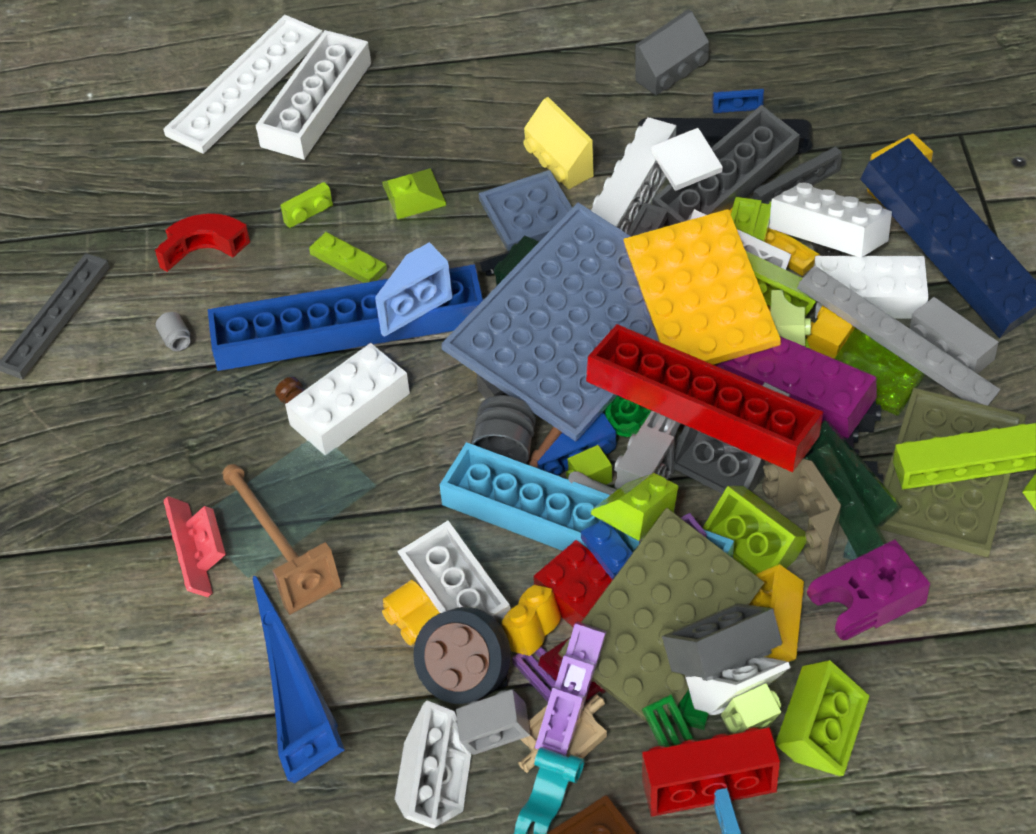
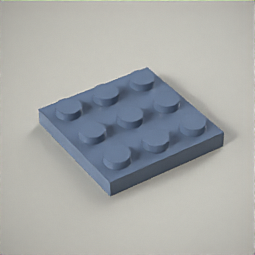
(525, 207)

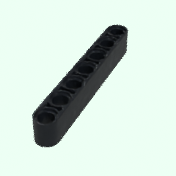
(716, 128)

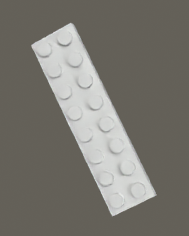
(243, 84)

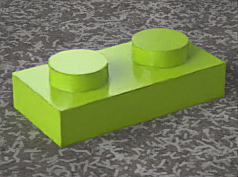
(306, 204)

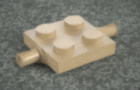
(585, 738)

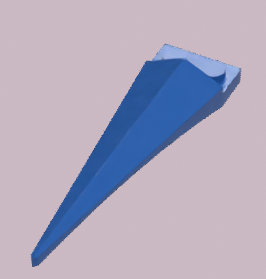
(303, 720)

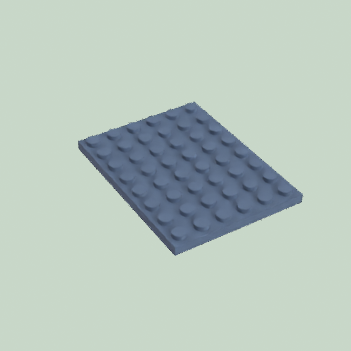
(550, 315)

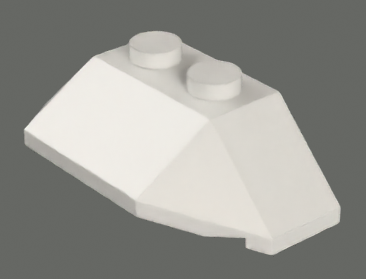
(433, 768)

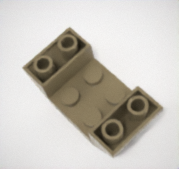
(812, 497)

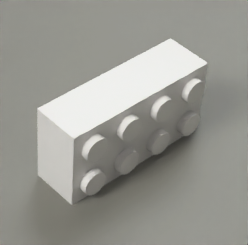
(830, 219)
(888, 282)
(347, 399)

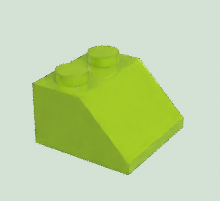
(637, 505)

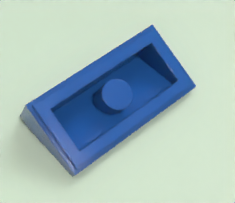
(737, 100)

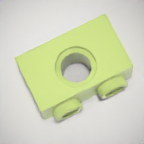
(752, 710)

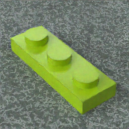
(347, 258)

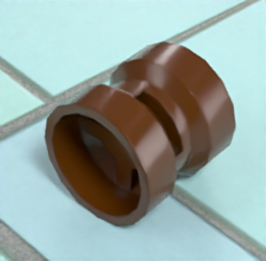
(288, 389)

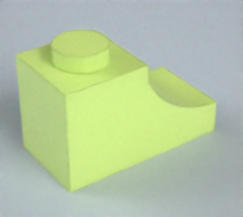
(789, 319)

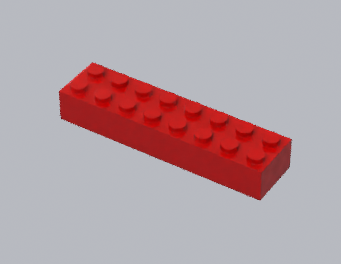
(704, 397)

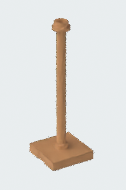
(301, 578)

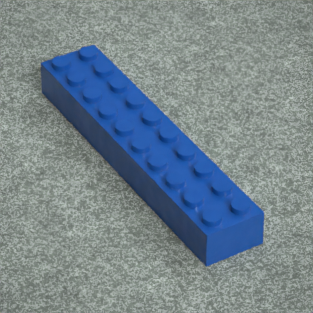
(326, 322)

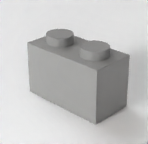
(492, 722)

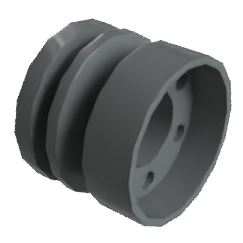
(505, 427)

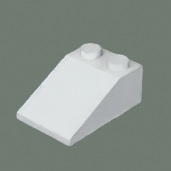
(716, 694)

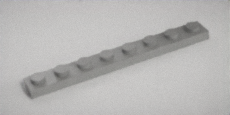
(897, 337)

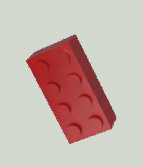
(575, 581)
(692, 772)

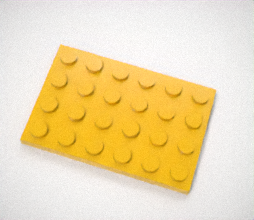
(702, 289)

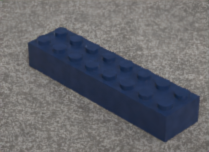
(953, 236)

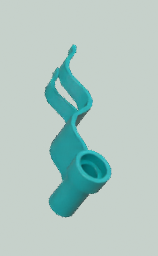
(548, 790)

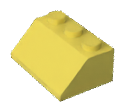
(559, 144)

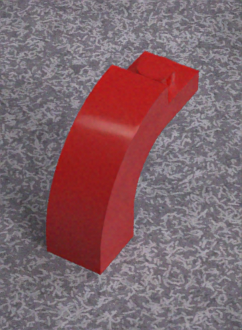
(201, 232)

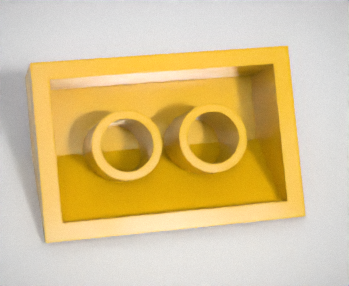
(784, 594)

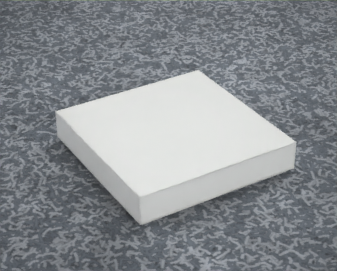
(686, 159)

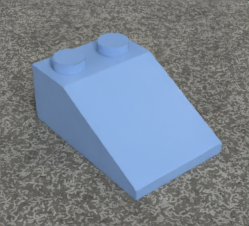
(413, 289)

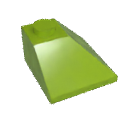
(414, 193)

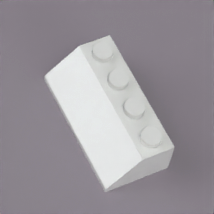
(452, 573)

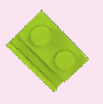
(751, 217)

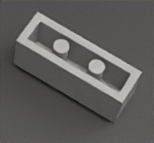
(954, 335)

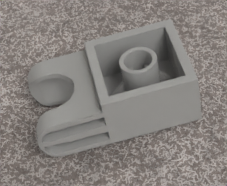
(649, 450)

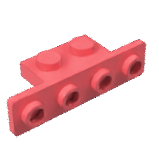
(196, 543)

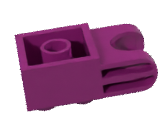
(872, 588)

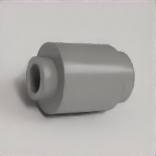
(173, 331)

